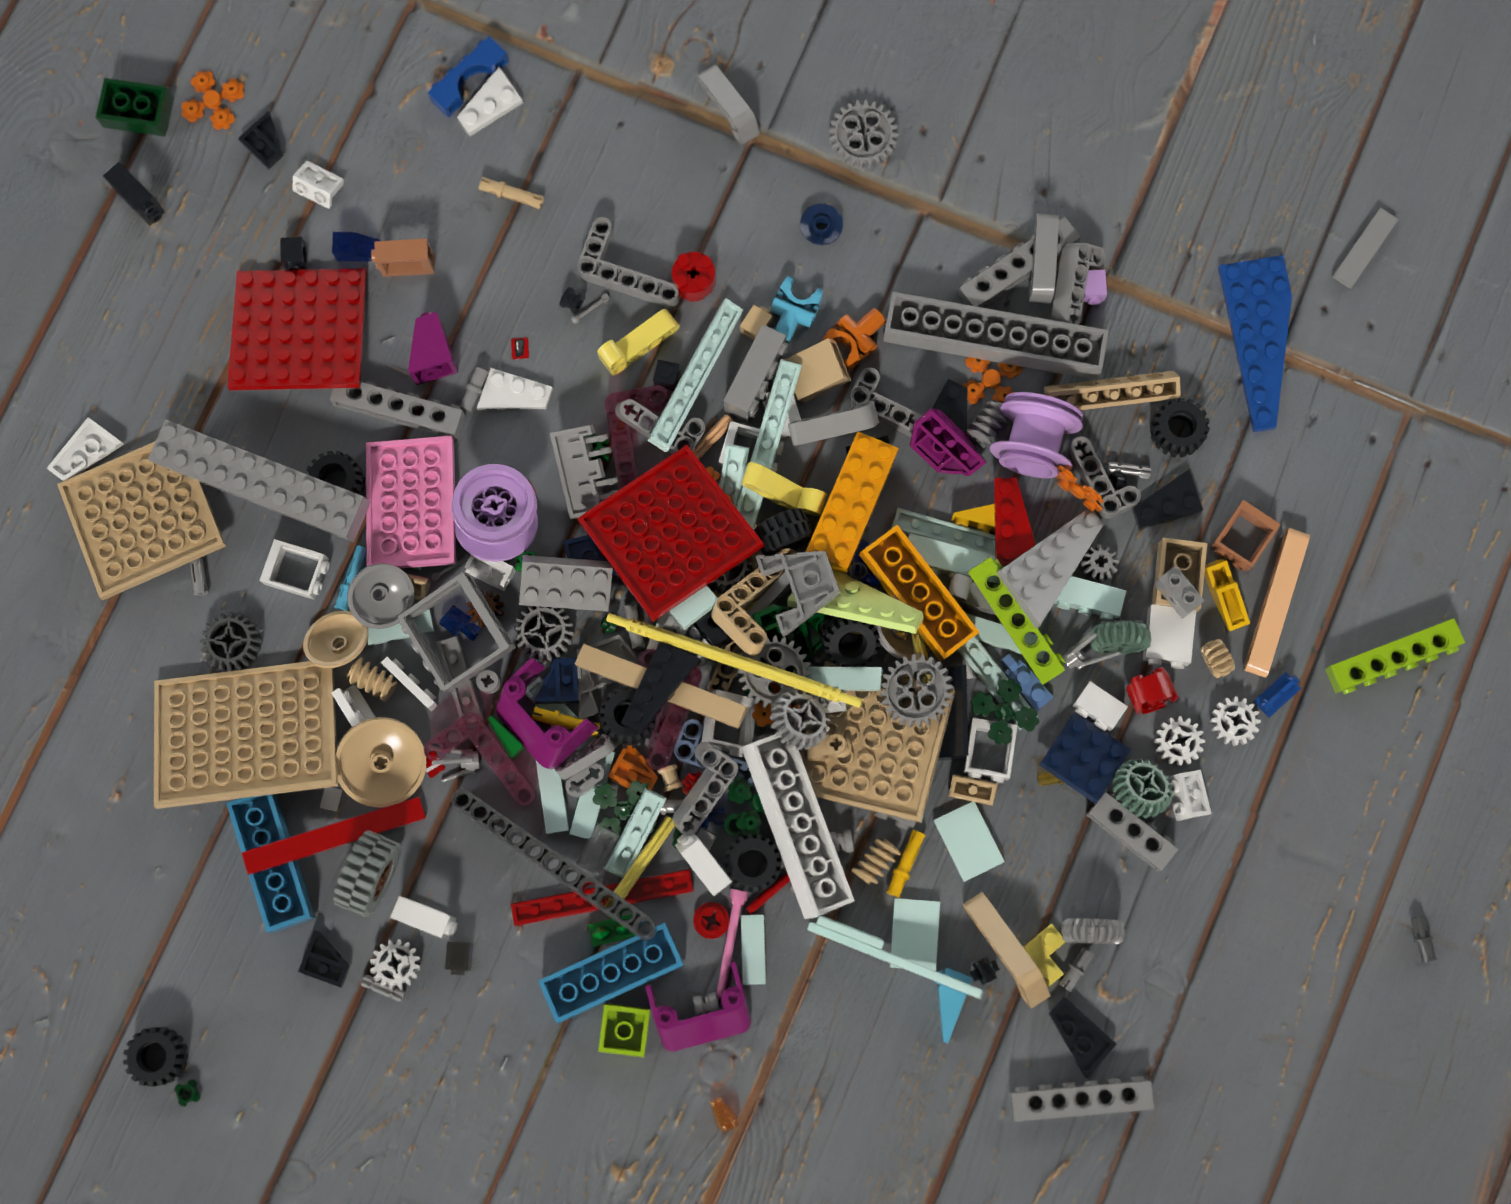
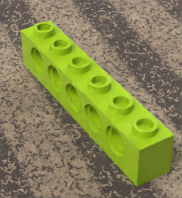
(1446, 632)
(1043, 671)

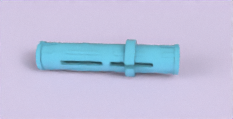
(356, 565)

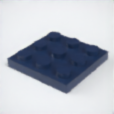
(1085, 757)

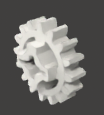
(1239, 712)
(1175, 733)
(386, 966)

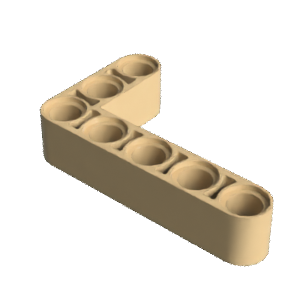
(735, 609)
(1009, 950)

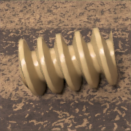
(371, 680)
(876, 861)

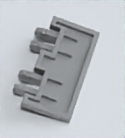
(578, 470)

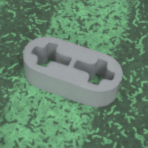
(589, 784)

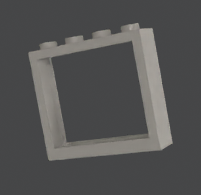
(421, 646)

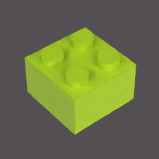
(624, 1029)

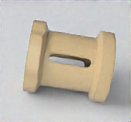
(670, 778)

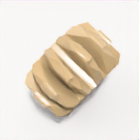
(1217, 658)

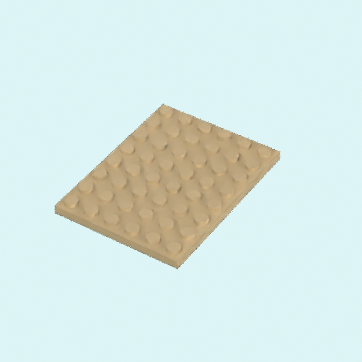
(244, 734)

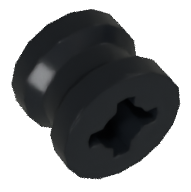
(572, 300)

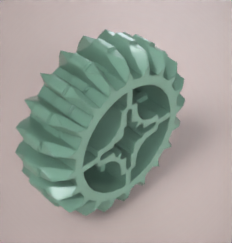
(1121, 636)
(1142, 788)

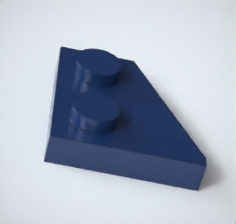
(560, 684)

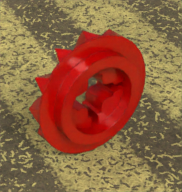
(700, 923)

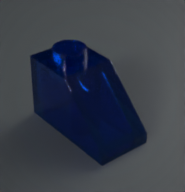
(352, 246)

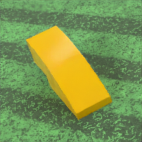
(1226, 594)

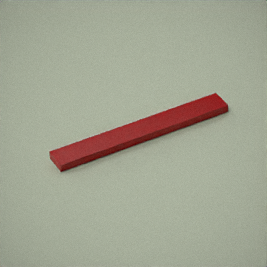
(332, 836)
(572, 904)

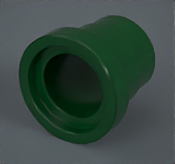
(729, 819)

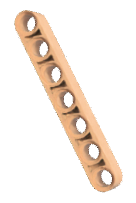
(1276, 602)

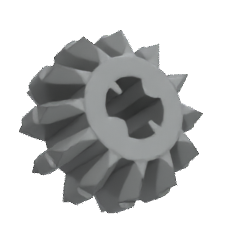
(1095, 570)

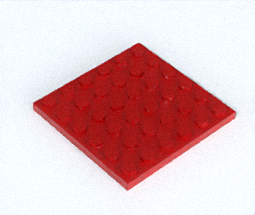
(297, 329)
(670, 532)

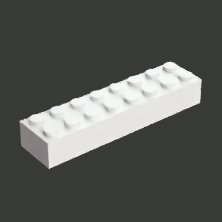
(798, 826)

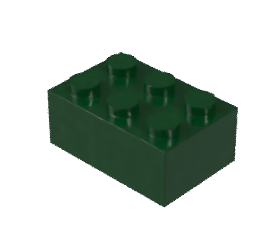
(134, 107)

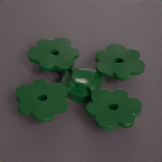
(1004, 711)
(622, 809)
(743, 822)

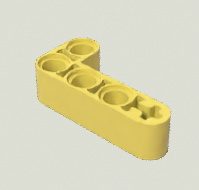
(638, 342)
(783, 491)

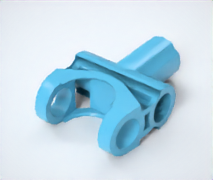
(794, 310)

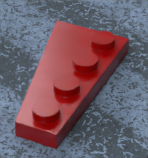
(1012, 524)

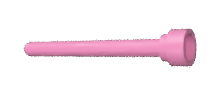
(737, 898)

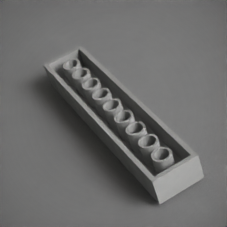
(996, 336)
(259, 480)

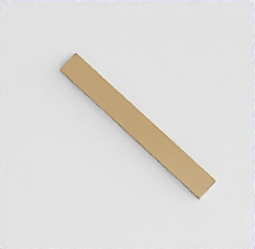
(685, 696)

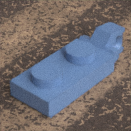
(1032, 690)

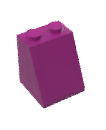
(430, 350)

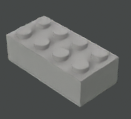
(755, 373)
(565, 583)

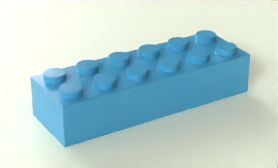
(281, 889)
(610, 974)

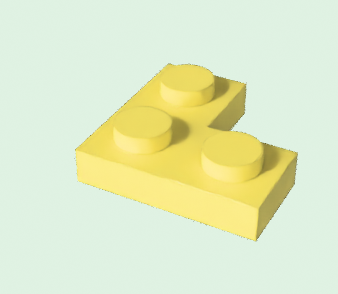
(1041, 948)

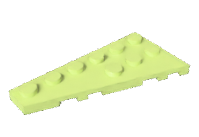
(869, 606)

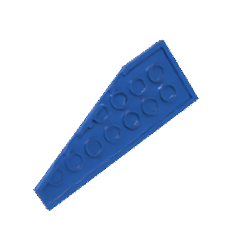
(1259, 315)

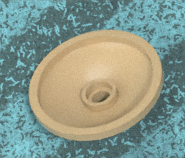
(335, 640)

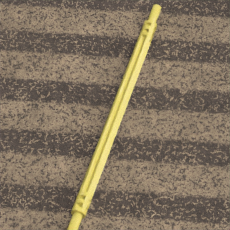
(734, 660)

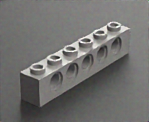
(1014, 275)
(449, 426)
(1141, 1099)

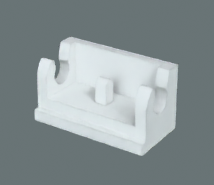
(493, 573)

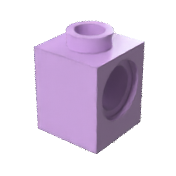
(1095, 287)

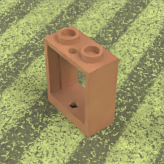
(403, 257)
(1258, 519)

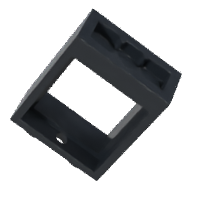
(134, 194)

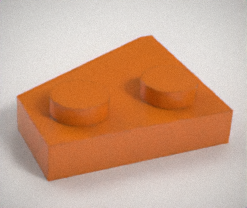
(632, 767)

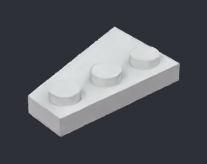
(489, 103)
(510, 391)
(83, 450)

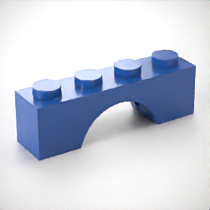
(483, 59)

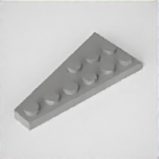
(1044, 570)

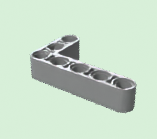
(615, 283)

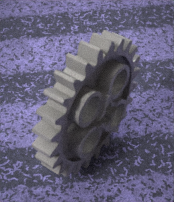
(843, 137)
(788, 659)
(937, 687)

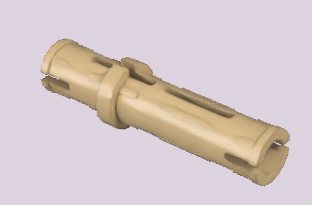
(512, 193)

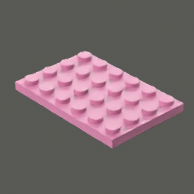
(410, 502)

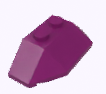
(944, 445)

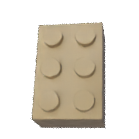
(1188, 557)

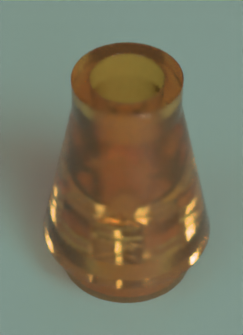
(723, 1115)

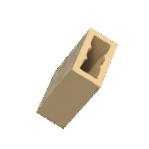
(820, 371)

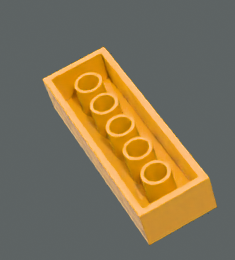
(853, 500)
(913, 582)

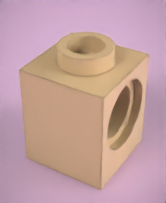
(753, 321)

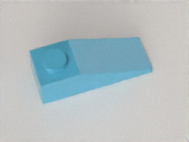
(950, 1003)

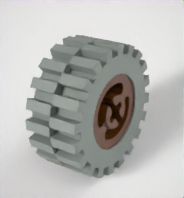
(367, 874)

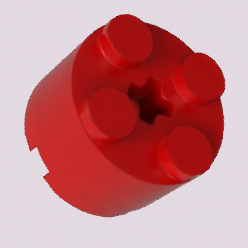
(694, 264)
(1151, 692)

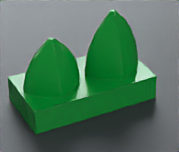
(609, 931)

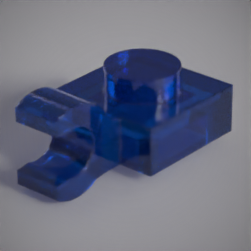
(459, 622)

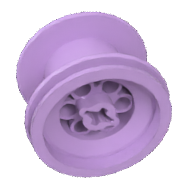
(1036, 434)
(474, 500)

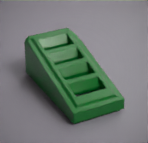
(508, 740)

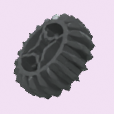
(230, 632)

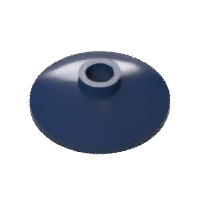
(824, 215)

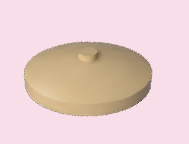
(380, 762)

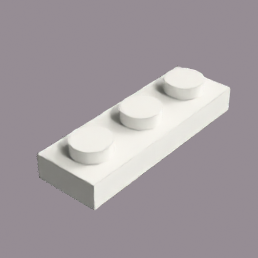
(410, 683)

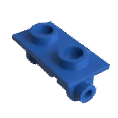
(1277, 694)

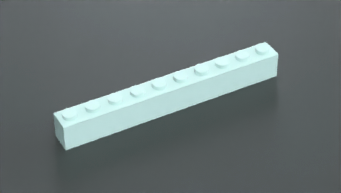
(1078, 593)

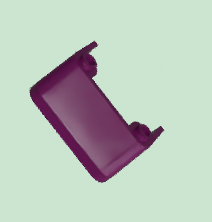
(547, 748)
(705, 1028)

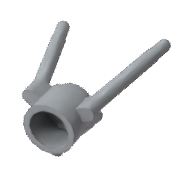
(1074, 655)
(469, 760)

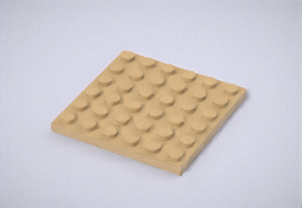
(138, 521)
(888, 761)

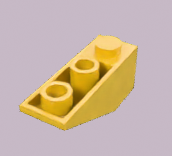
(978, 517)

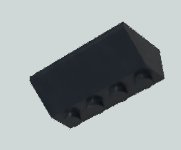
(956, 733)

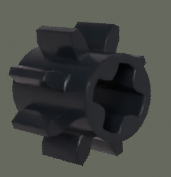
(984, 970)

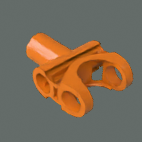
(857, 335)

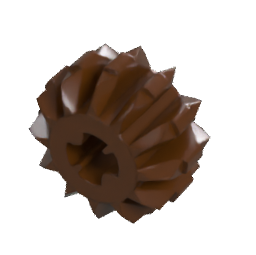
(493, 603)

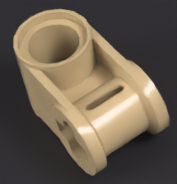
(828, 750)

